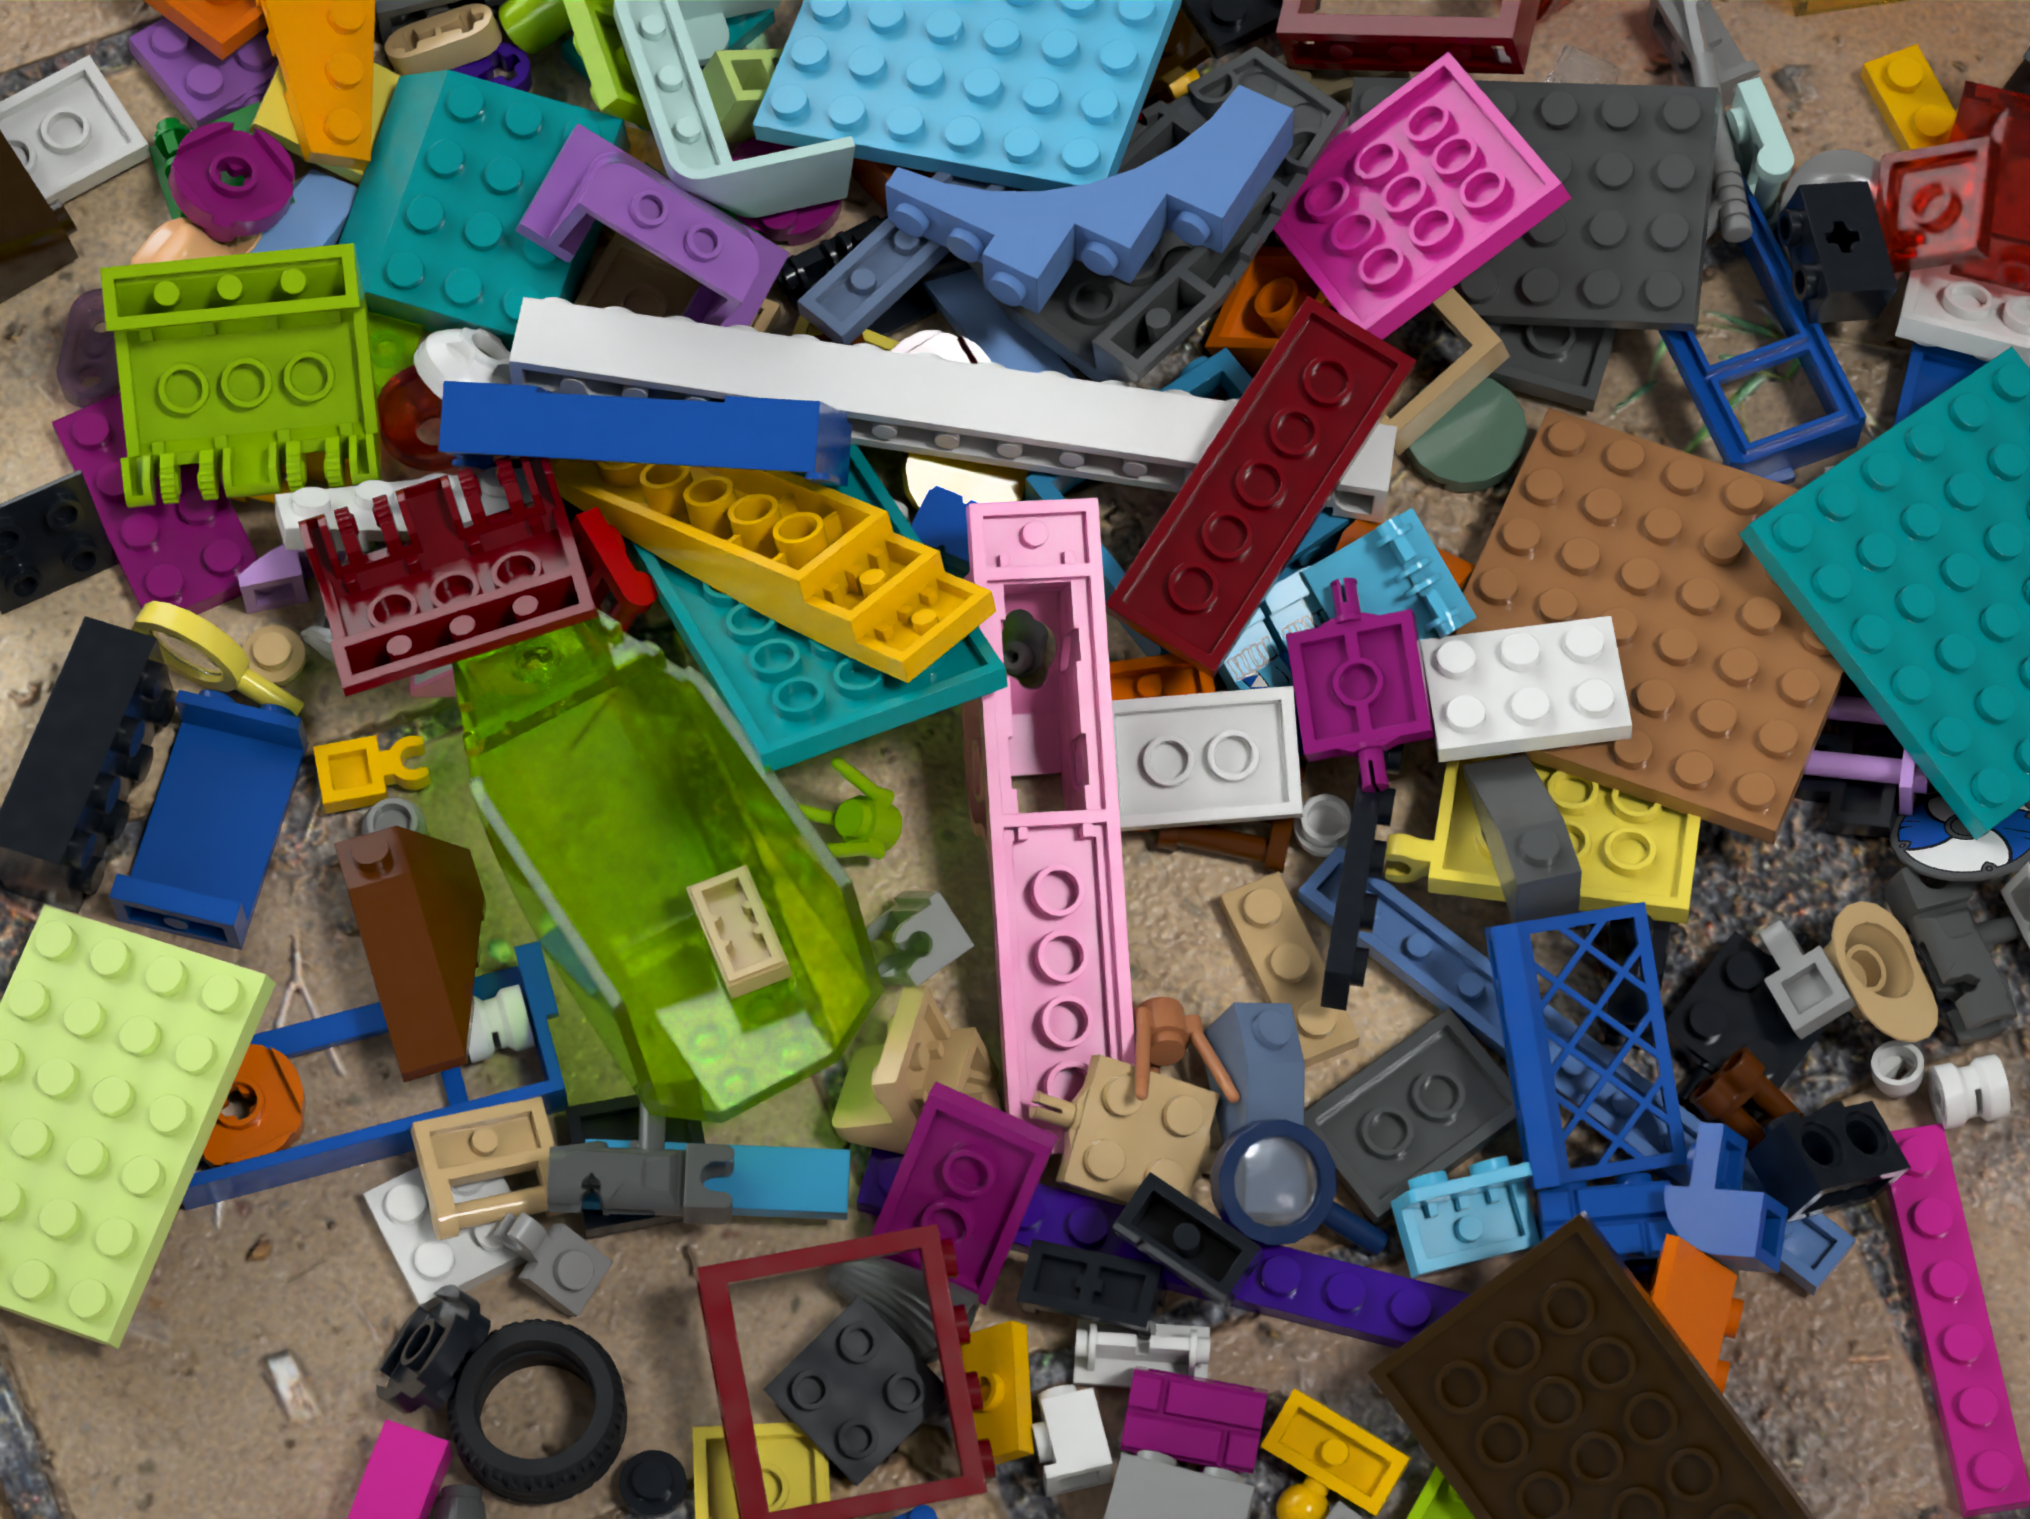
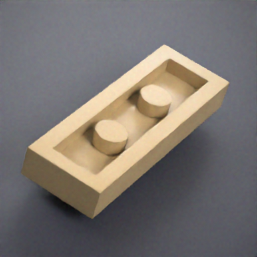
(1287, 964)

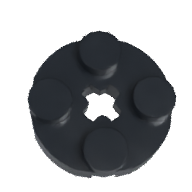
(431, 1350)

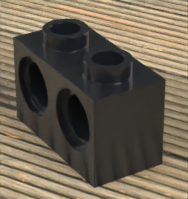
(1827, 1159)

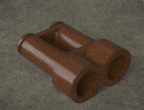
(1734, 1084)

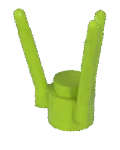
(865, 822)

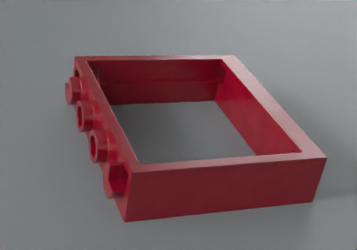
(1406, 41)
(950, 1333)

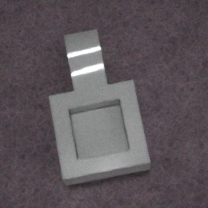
(1806, 984)
(559, 1264)

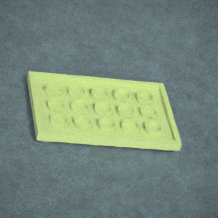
(105, 1109)

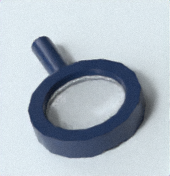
(1280, 1185)

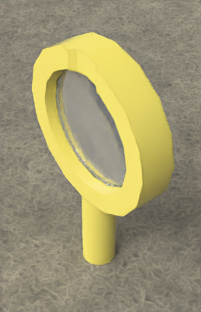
(207, 654)

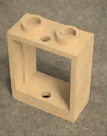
(1483, 357)

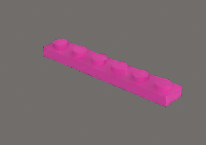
(1955, 1328)

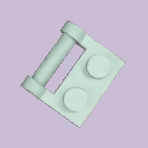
(1759, 145)

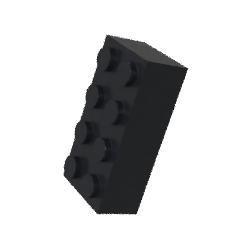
(84, 765)

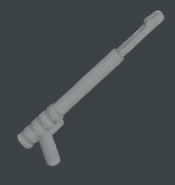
(1728, 197)

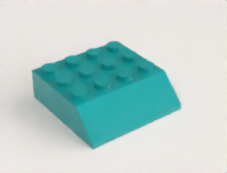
(446, 198)

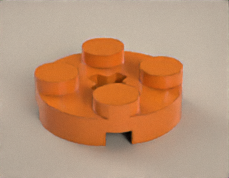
(275, 1118)

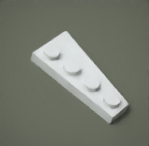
(315, 501)

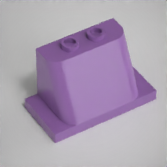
(607, 184)

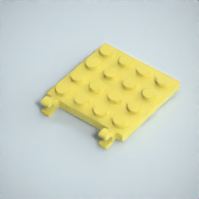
(1622, 843)

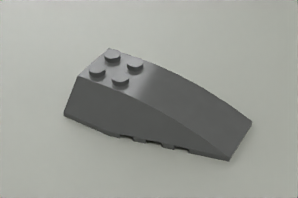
(1128, 328)

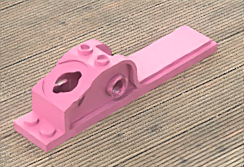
(1056, 871)

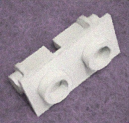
(1110, 1352)

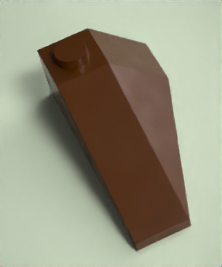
(420, 932)

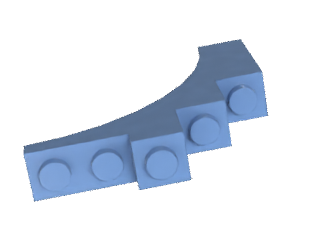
(1111, 224)

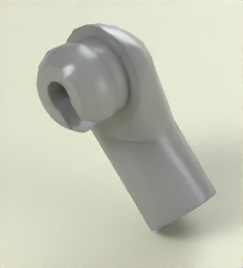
(1024, 645)

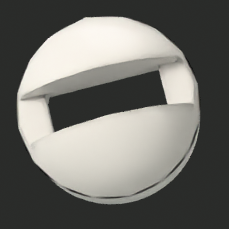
(1890, 1061)

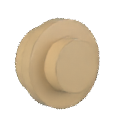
(275, 654)

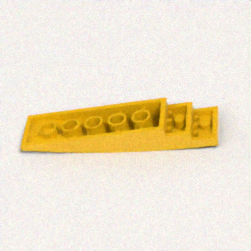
(790, 554)

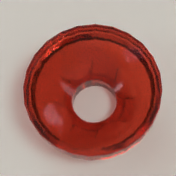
(402, 409)

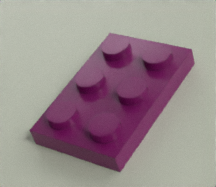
(972, 1177)

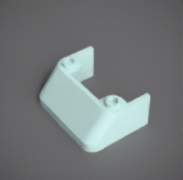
(665, 51)

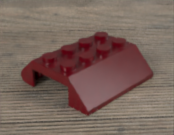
(454, 582)

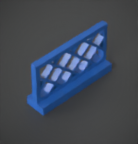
(1529, 1054)

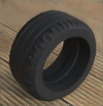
(521, 1347)

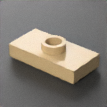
(739, 932)

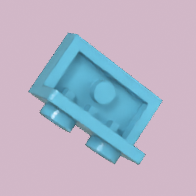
(1465, 1218)

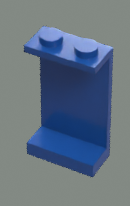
(214, 820)

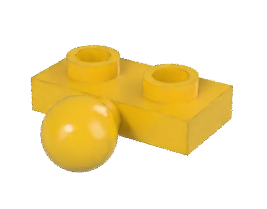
(1334, 1457)

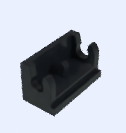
(1092, 1286)

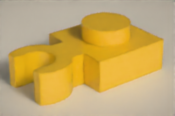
(357, 772)

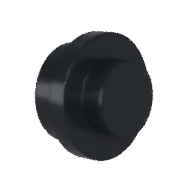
(653, 1483)

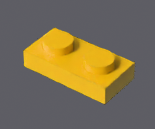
(1909, 98)

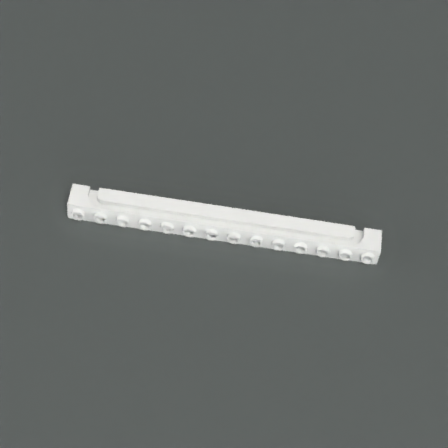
(906, 399)

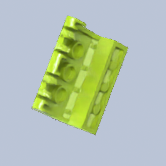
(243, 371)

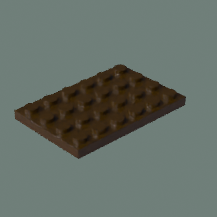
(1577, 1400)

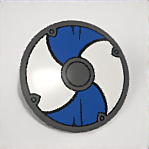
(1942, 847)

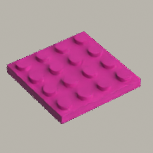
(1415, 199)

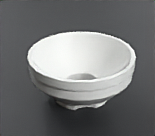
(462, 357)

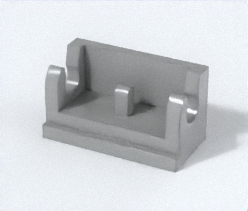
(1670, 28)
(924, 938)

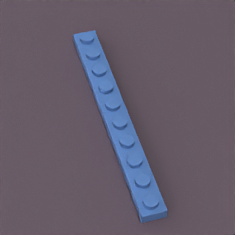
(1460, 978)

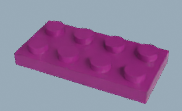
(166, 551)

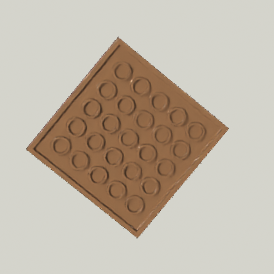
(1709, 647)

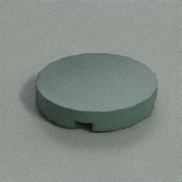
(1473, 441)

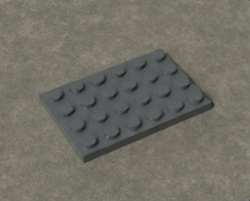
(1637, 212)

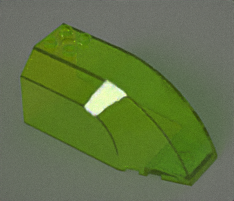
(608, 797)

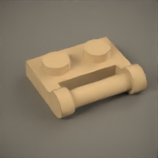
(480, 1148)

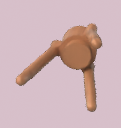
(1162, 1040)

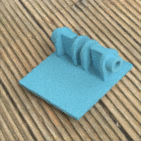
(1396, 572)

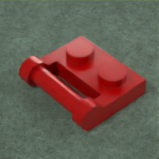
(609, 568)

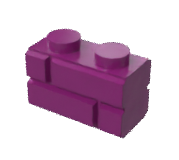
(1194, 1419)

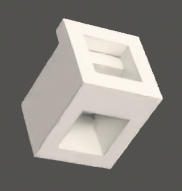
(1072, 1439)

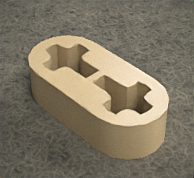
(444, 40)

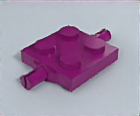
(1360, 685)

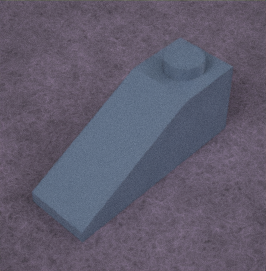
(1263, 1060)

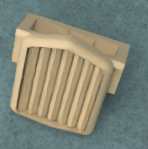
(893, 1079)

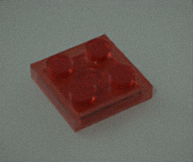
(1938, 203)

